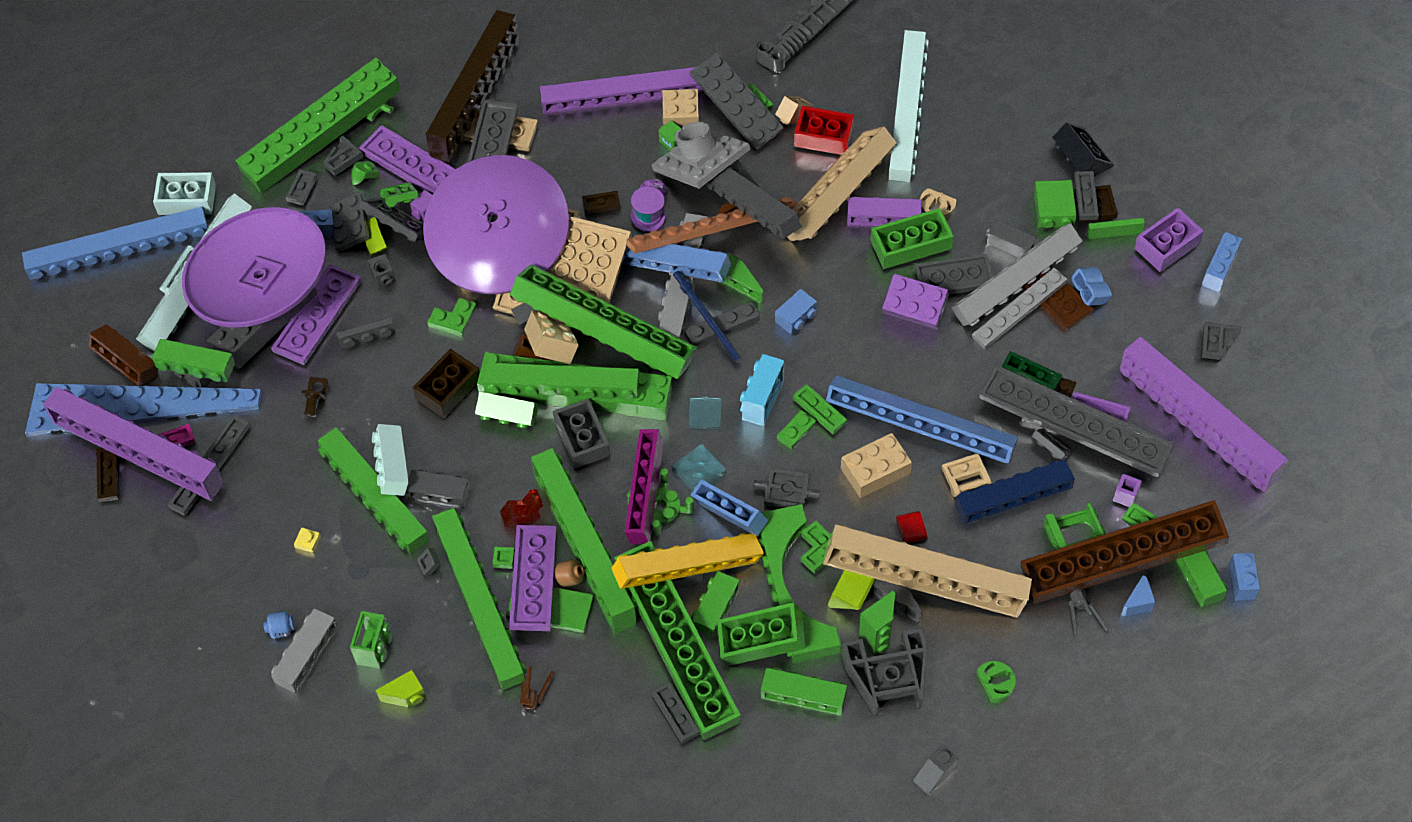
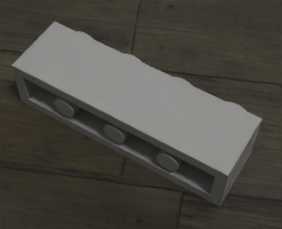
(304, 650)

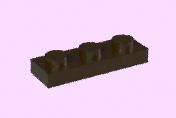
(107, 475)

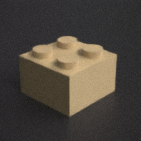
(680, 106)

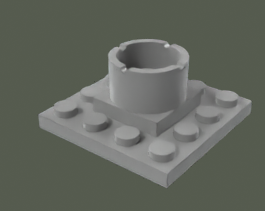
(699, 154)

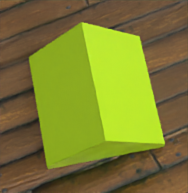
(851, 591)

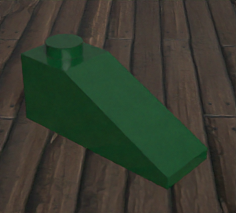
(1031, 370)

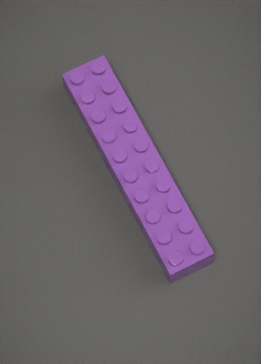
(1203, 414)
(134, 443)

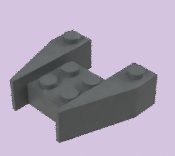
(888, 674)

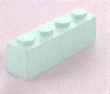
(390, 459)

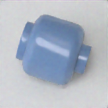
(279, 624)

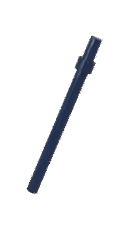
(686, 288)

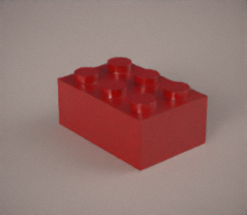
(823, 130)

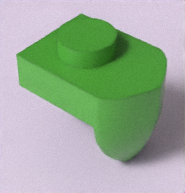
(362, 171)

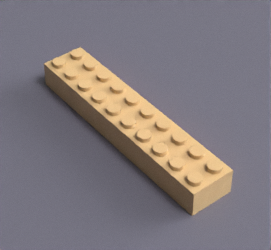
(927, 571)

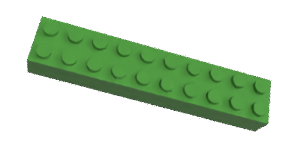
(318, 125)
(603, 321)
(652, 399)
(584, 540)
(684, 654)

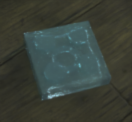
(698, 465)

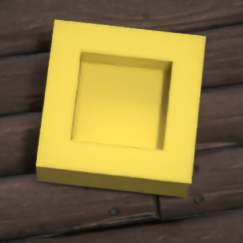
(307, 540)

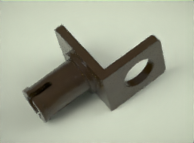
(314, 396)

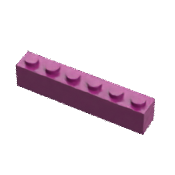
(644, 486)

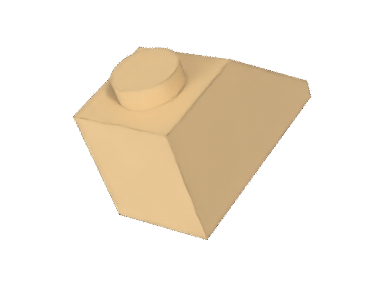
(790, 109)

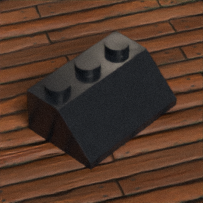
(1081, 149)

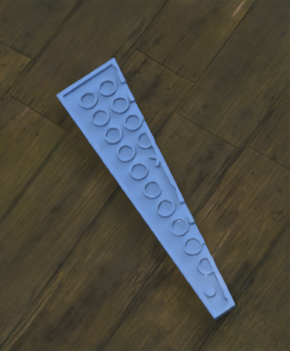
(144, 402)

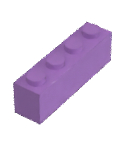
(880, 211)

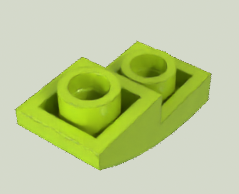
(376, 242)

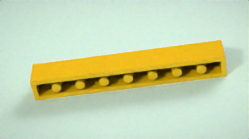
(686, 560)

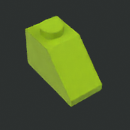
(402, 691)

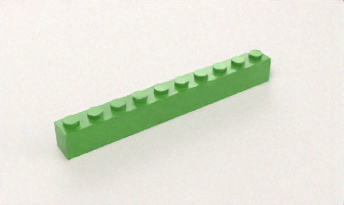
(478, 599)

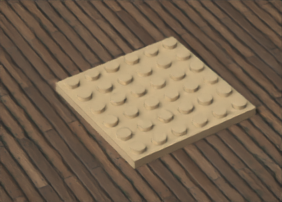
(587, 261)

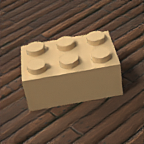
(550, 337)
(876, 465)

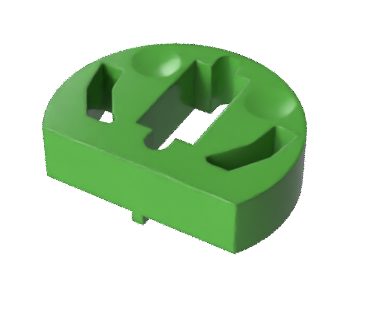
(1001, 691)

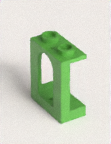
(1087, 516)

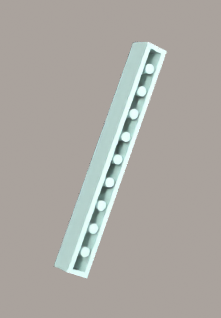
(907, 106)
(173, 304)

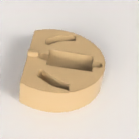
(930, 197)

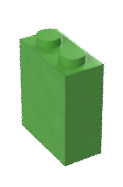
(1054, 203)

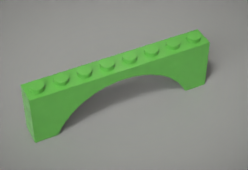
(775, 539)

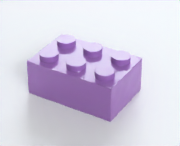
(1169, 239)
(915, 301)

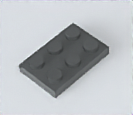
(349, 222)

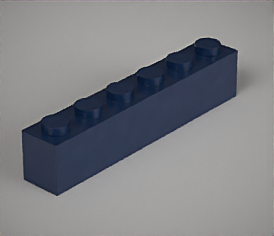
(1014, 491)

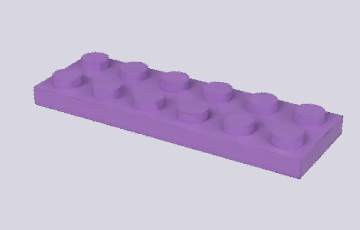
(405, 159)
(314, 320)
(533, 578)

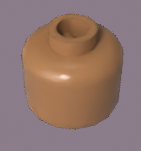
(569, 573)

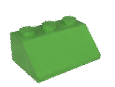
(877, 625)

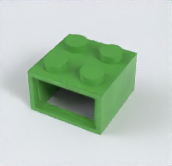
(374, 643)

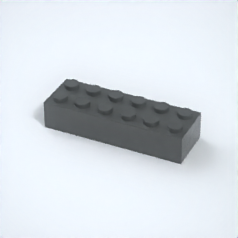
(247, 341)

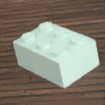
(184, 192)

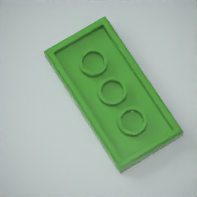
(569, 609)

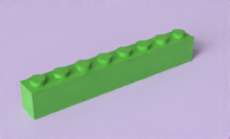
(561, 380)
(363, 480)

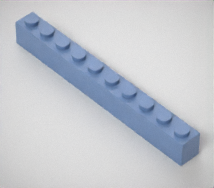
(115, 243)
(922, 419)

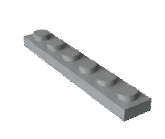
(1019, 308)

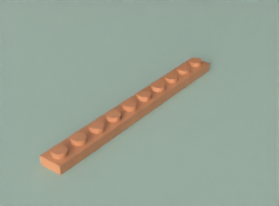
(694, 229)

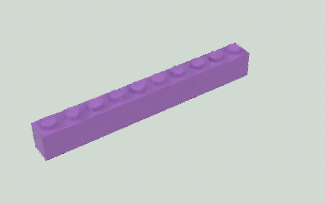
(615, 90)

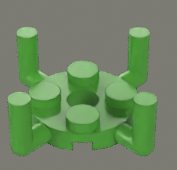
(672, 503)

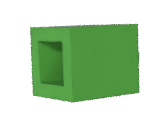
(667, 134)

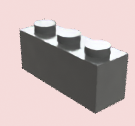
(437, 488)

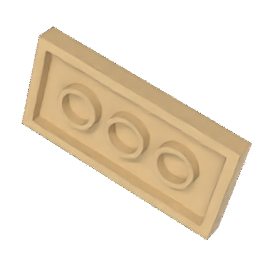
(522, 133)

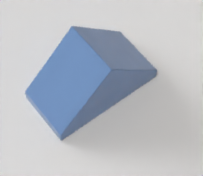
(1140, 600)

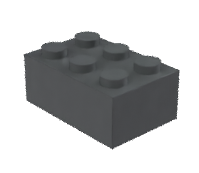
(581, 433)

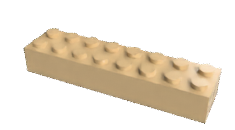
(841, 181)

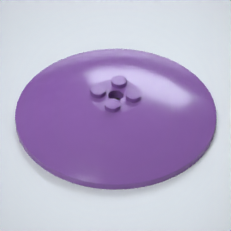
(264, 241)
(488, 254)

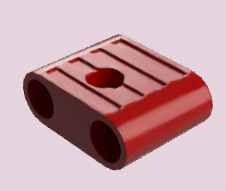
(911, 527)

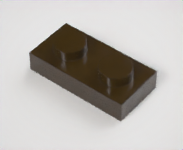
(601, 202)

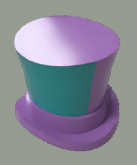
(647, 209)

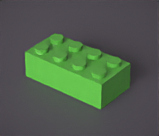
(911, 238)
(761, 634)

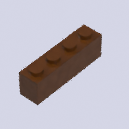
(122, 355)

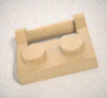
(964, 469)

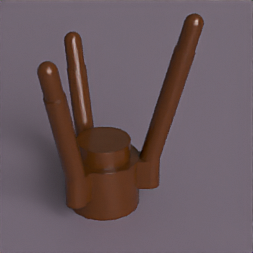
(529, 696)

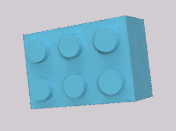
(762, 389)

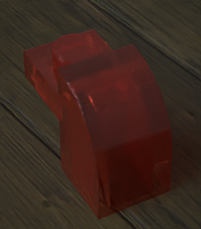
(522, 511)

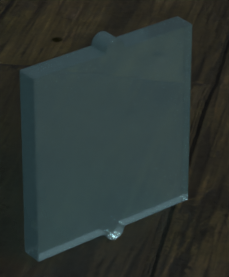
(705, 413)

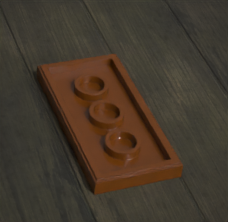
(1064, 305)

